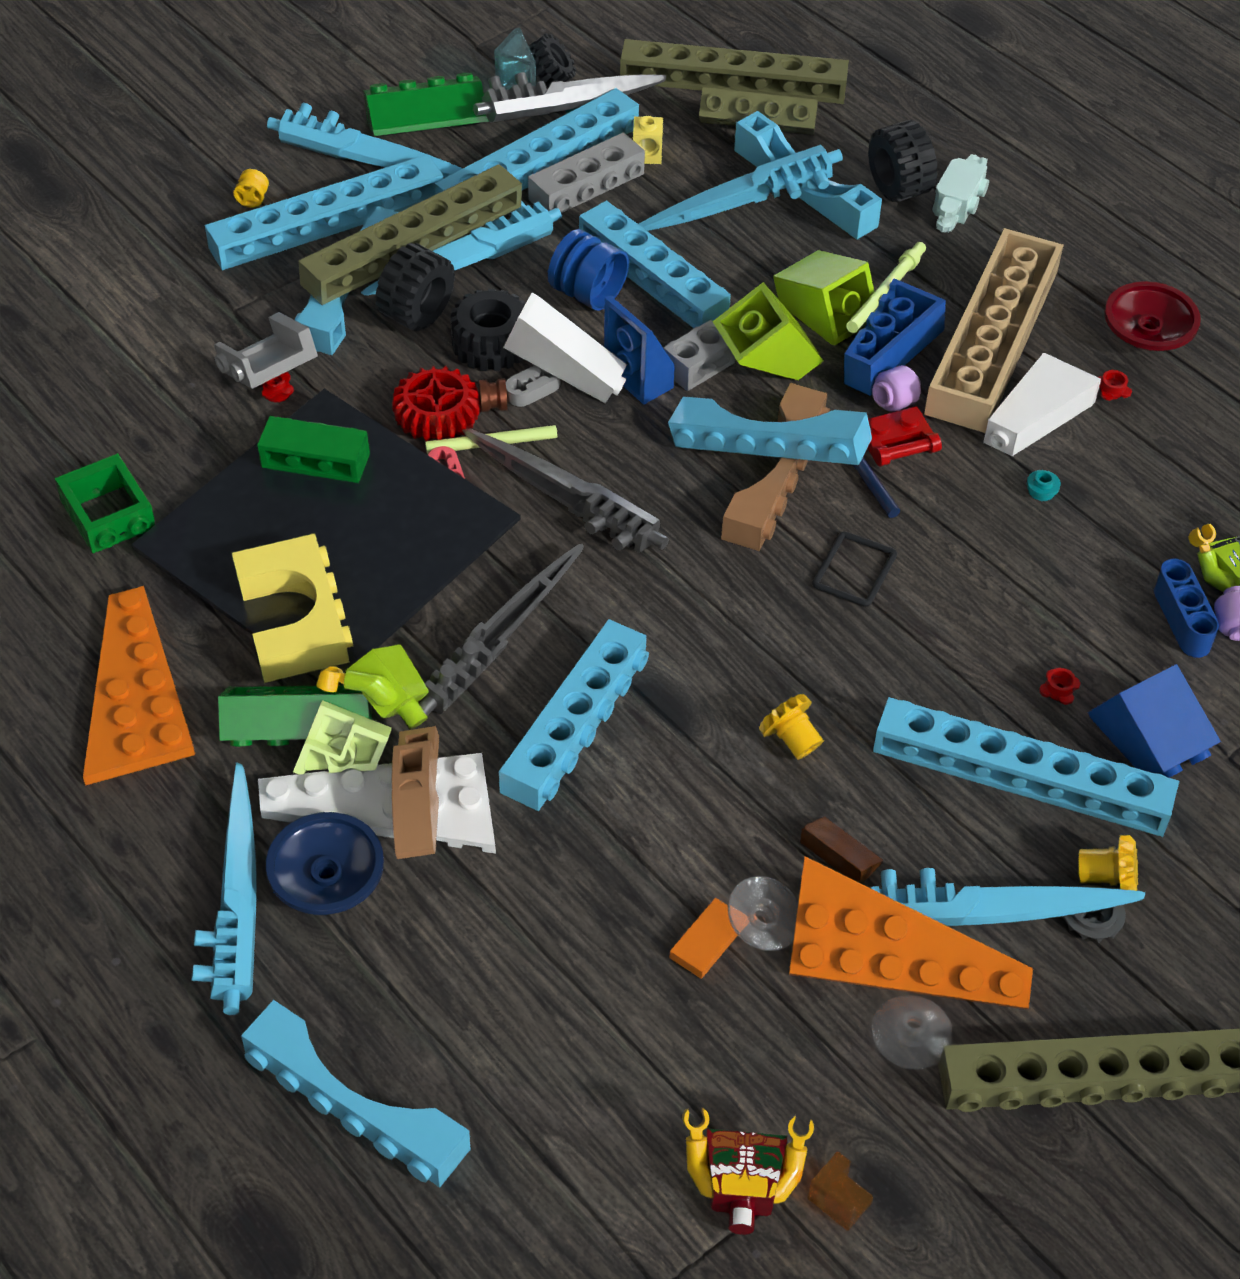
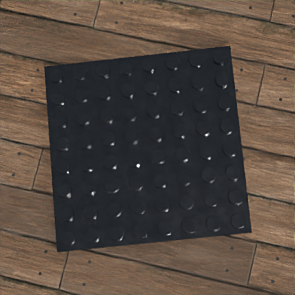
(386, 538)

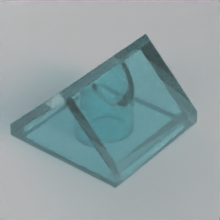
(513, 58)

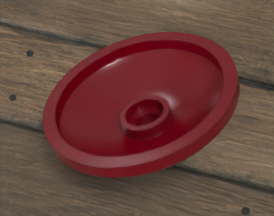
(1152, 316)

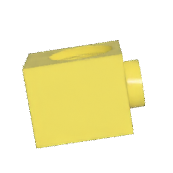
(648, 135)

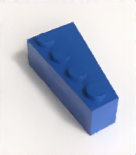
(893, 334)

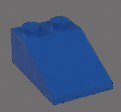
(648, 365)

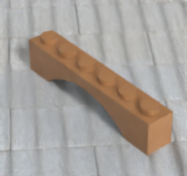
(754, 509)

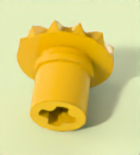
(793, 726)
(1111, 865)

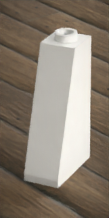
(565, 350)
(1040, 403)

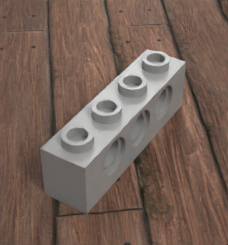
(587, 174)

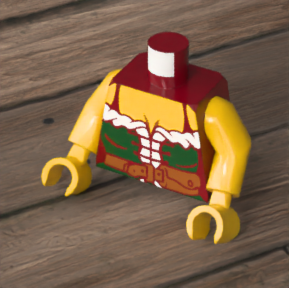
(744, 1169)

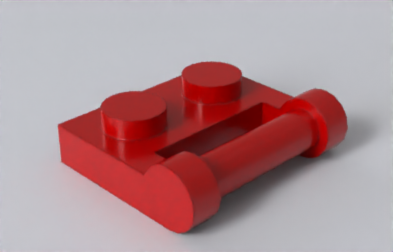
(901, 435)

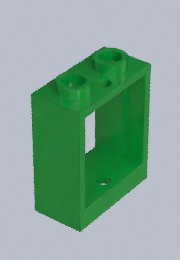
(96, 481)

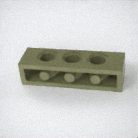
(731, 106)

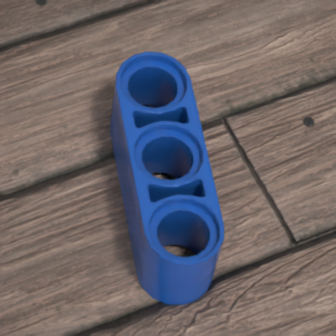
(1186, 608)

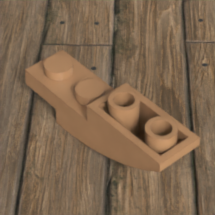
(415, 793)

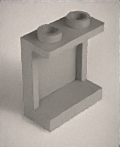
(270, 357)

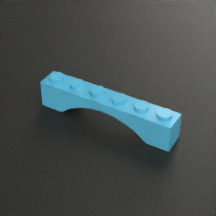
(848, 206)
(327, 320)
(829, 437)
(420, 1138)

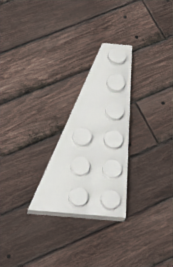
(367, 795)

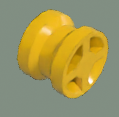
(251, 188)

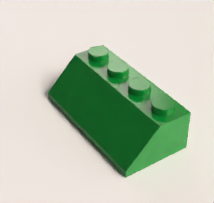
(423, 105)
(279, 711)

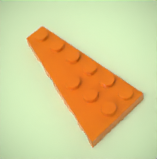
(135, 701)
(876, 942)

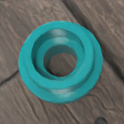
(1043, 485)

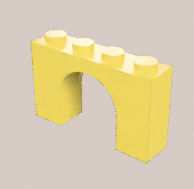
(318, 637)

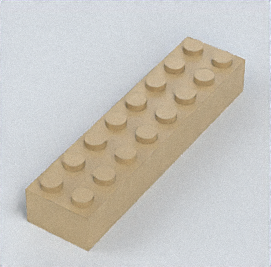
(993, 330)

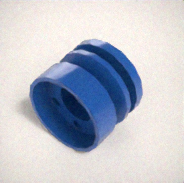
(588, 269)

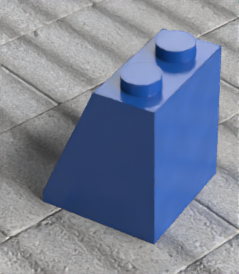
(1157, 724)

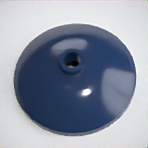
(321, 847)

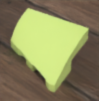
(342, 741)

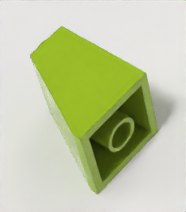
(825, 292)
(767, 336)

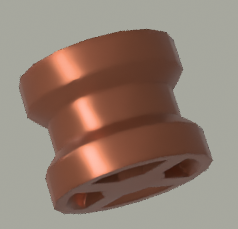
(493, 395)

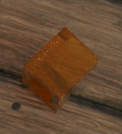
(838, 1194)

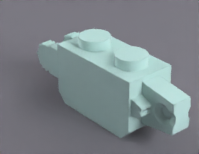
(960, 191)

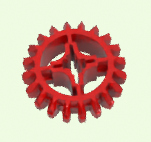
(416, 406)

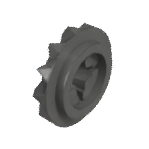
(1109, 923)

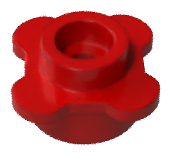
(1114, 385)
(278, 388)
(1060, 685)

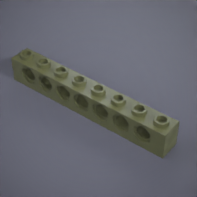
(737, 70)
(428, 223)
(1084, 1059)

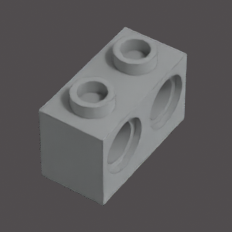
(699, 355)

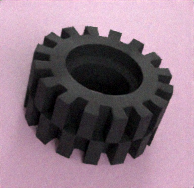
(552, 60)

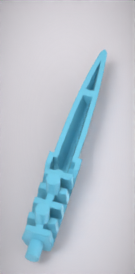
(343, 142)
(755, 186)
(496, 237)
(999, 904)
(236, 921)

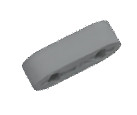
(530, 386)

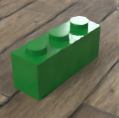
(314, 449)

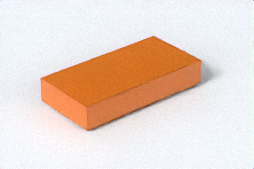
(705, 940)

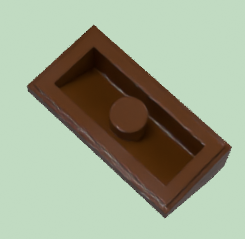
(840, 849)

